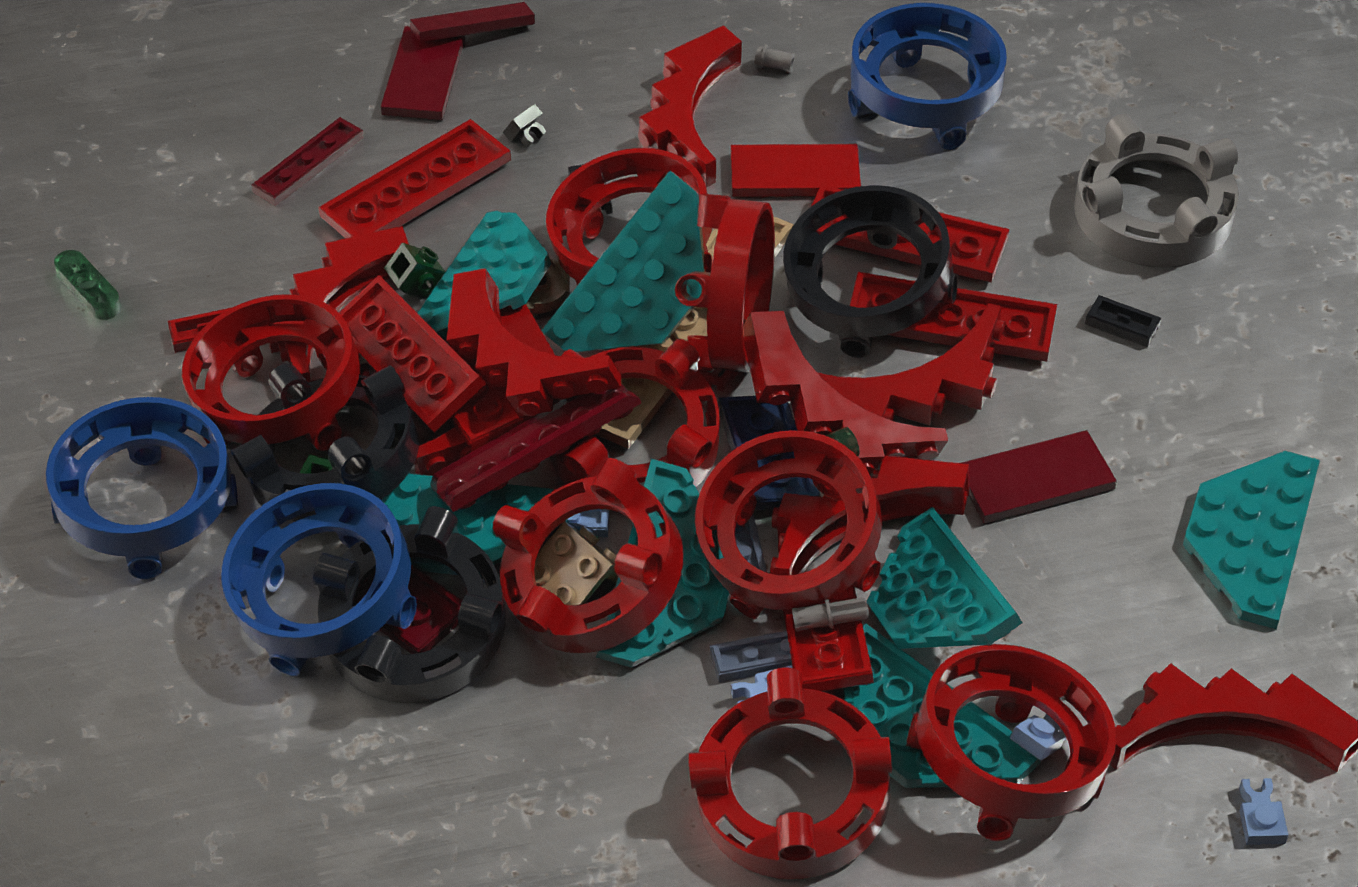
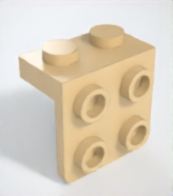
(574, 564)

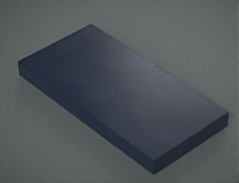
(746, 420)

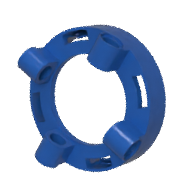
(903, 33)
(143, 429)
(255, 565)

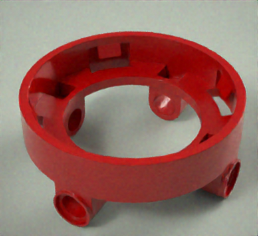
(578, 200)
(735, 281)
(234, 343)
(689, 446)
(730, 500)
(646, 570)
(1020, 681)
(795, 845)

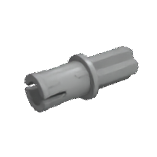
(830, 614)

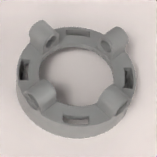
(1197, 225)

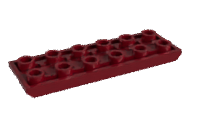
(529, 444)

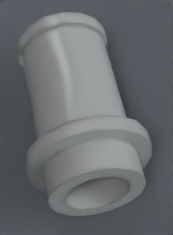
(774, 58)

